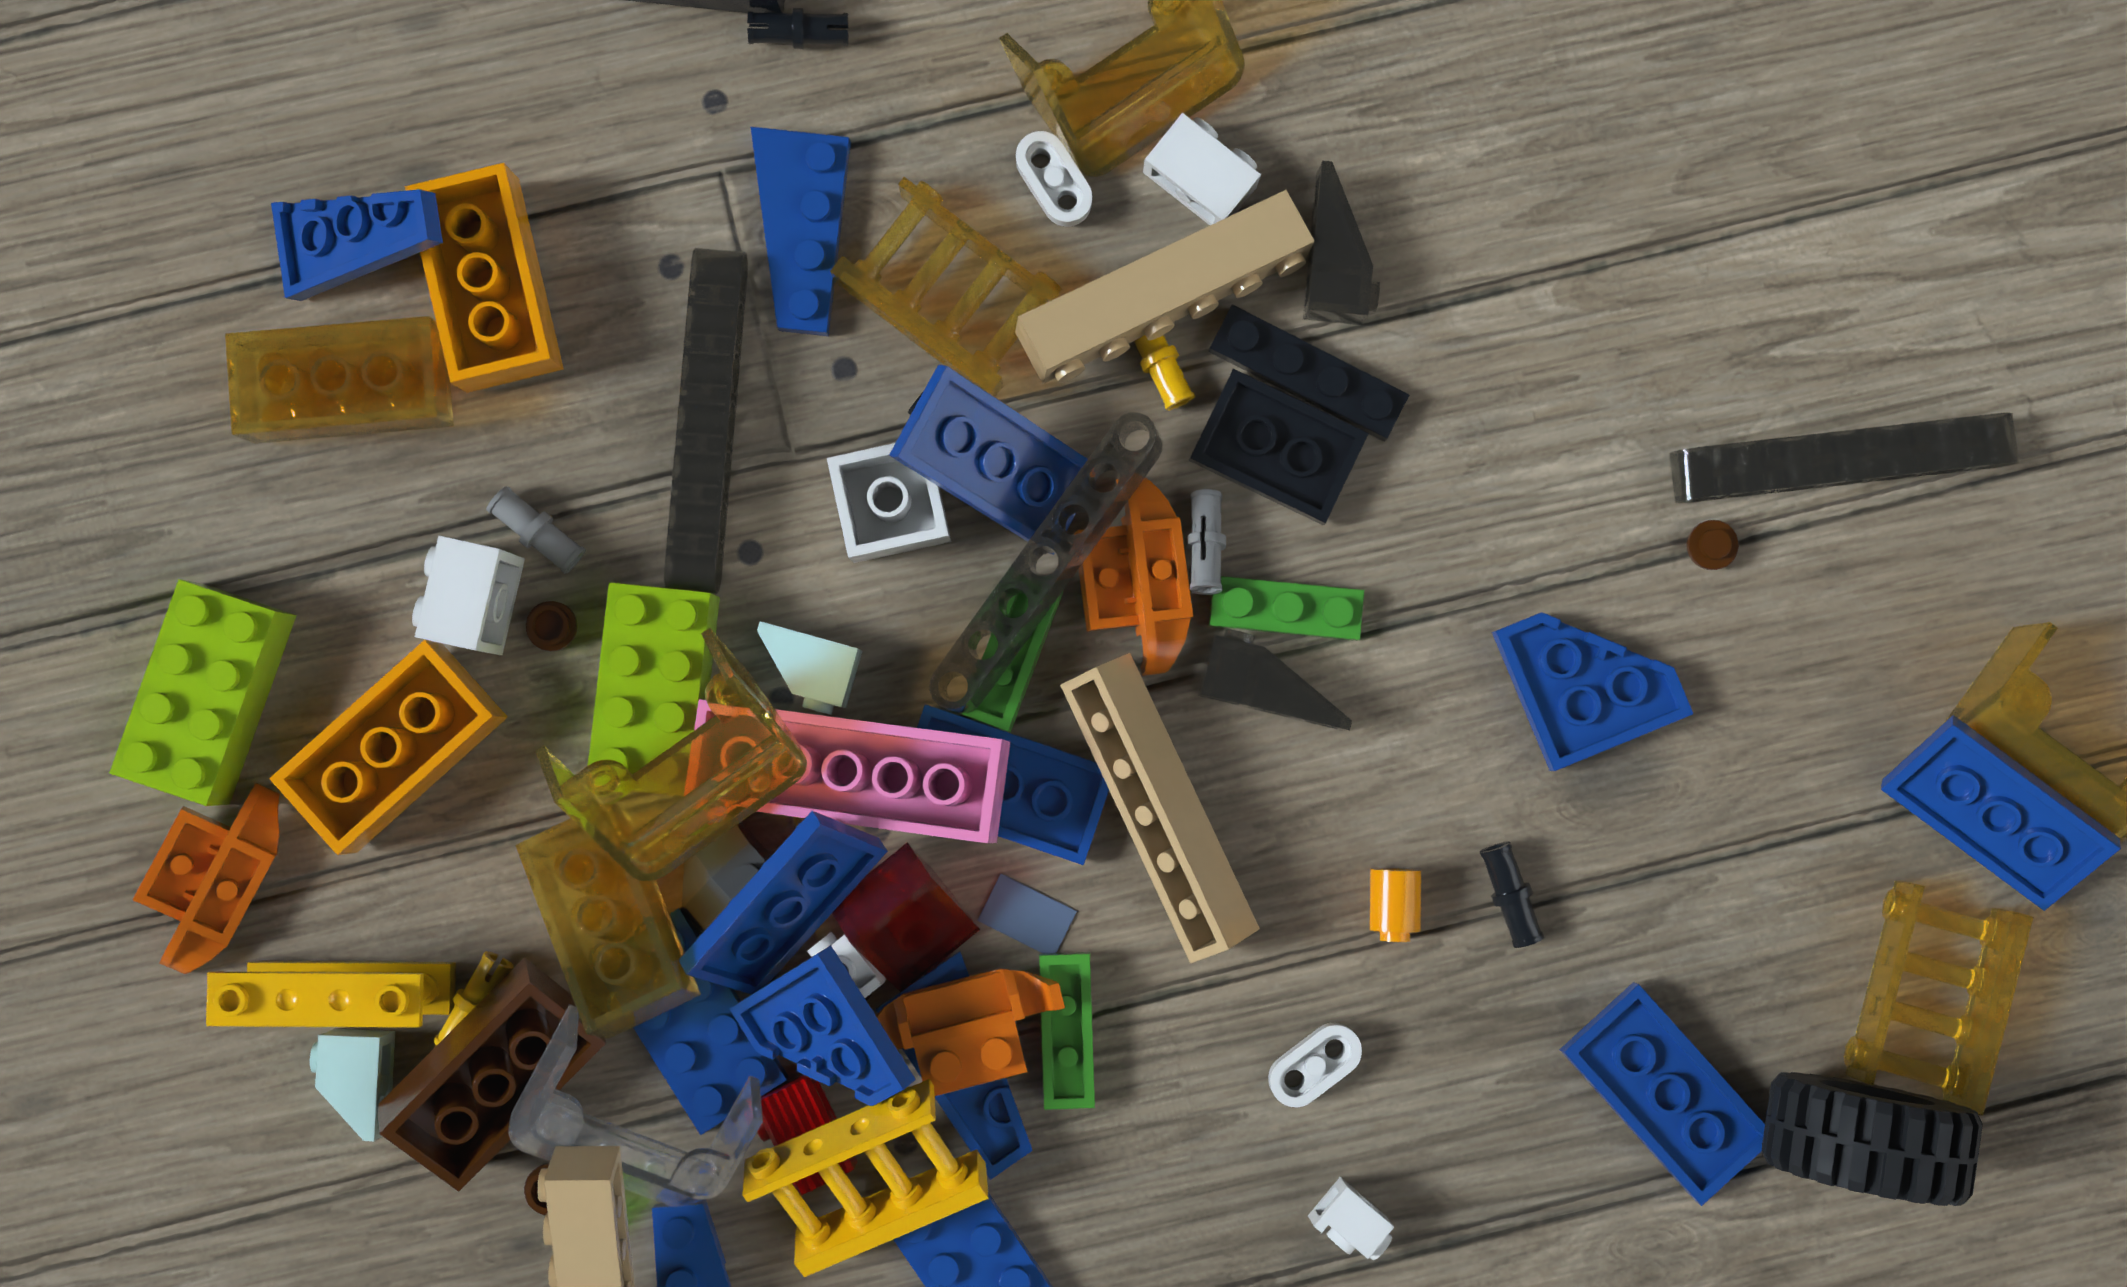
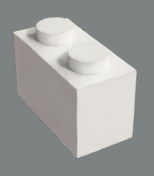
(1202, 170)

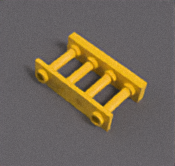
(330, 994)
(883, 1215)

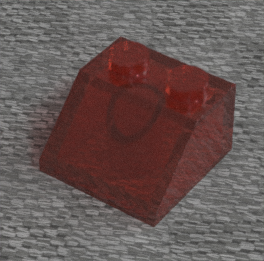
(904, 918)

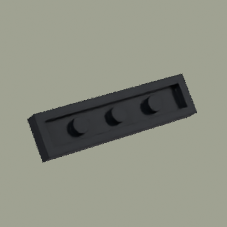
(1308, 373)

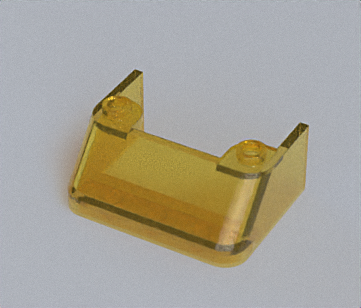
(1137, 89)
(2007, 709)
(693, 788)

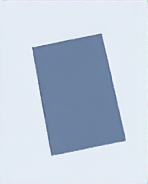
(1026, 915)

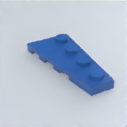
(802, 214)
(350, 236)
(981, 1113)
(687, 1247)

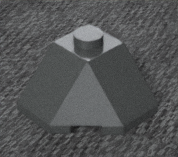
(720, 873)

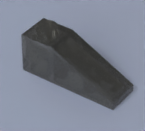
(1338, 263)
(1258, 680)

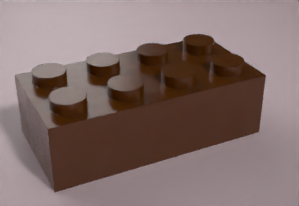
(461, 1096)

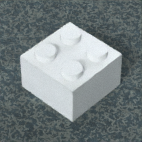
(885, 505)
(468, 595)

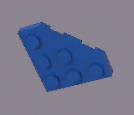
(1585, 689)
(825, 1028)

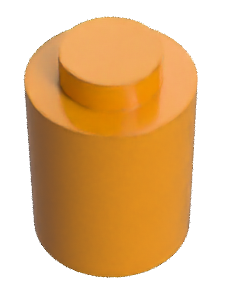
(1395, 903)

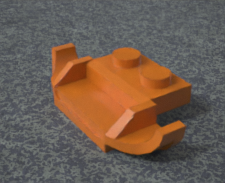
(1141, 579)
(210, 876)
(968, 1026)

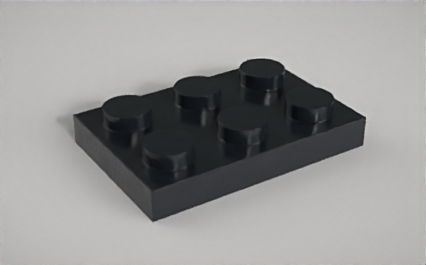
(1278, 447)

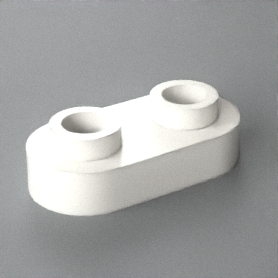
(1055, 180)
(1317, 1068)

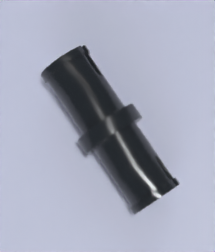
(798, 28)
(1512, 894)

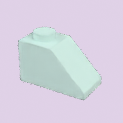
(812, 666)
(355, 1074)

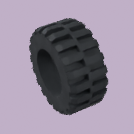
(1872, 1139)

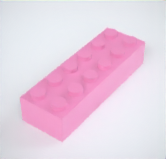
(893, 776)

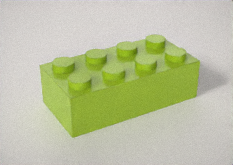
(650, 671)
(202, 694)

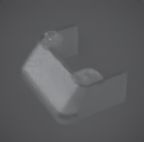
(649, 1167)

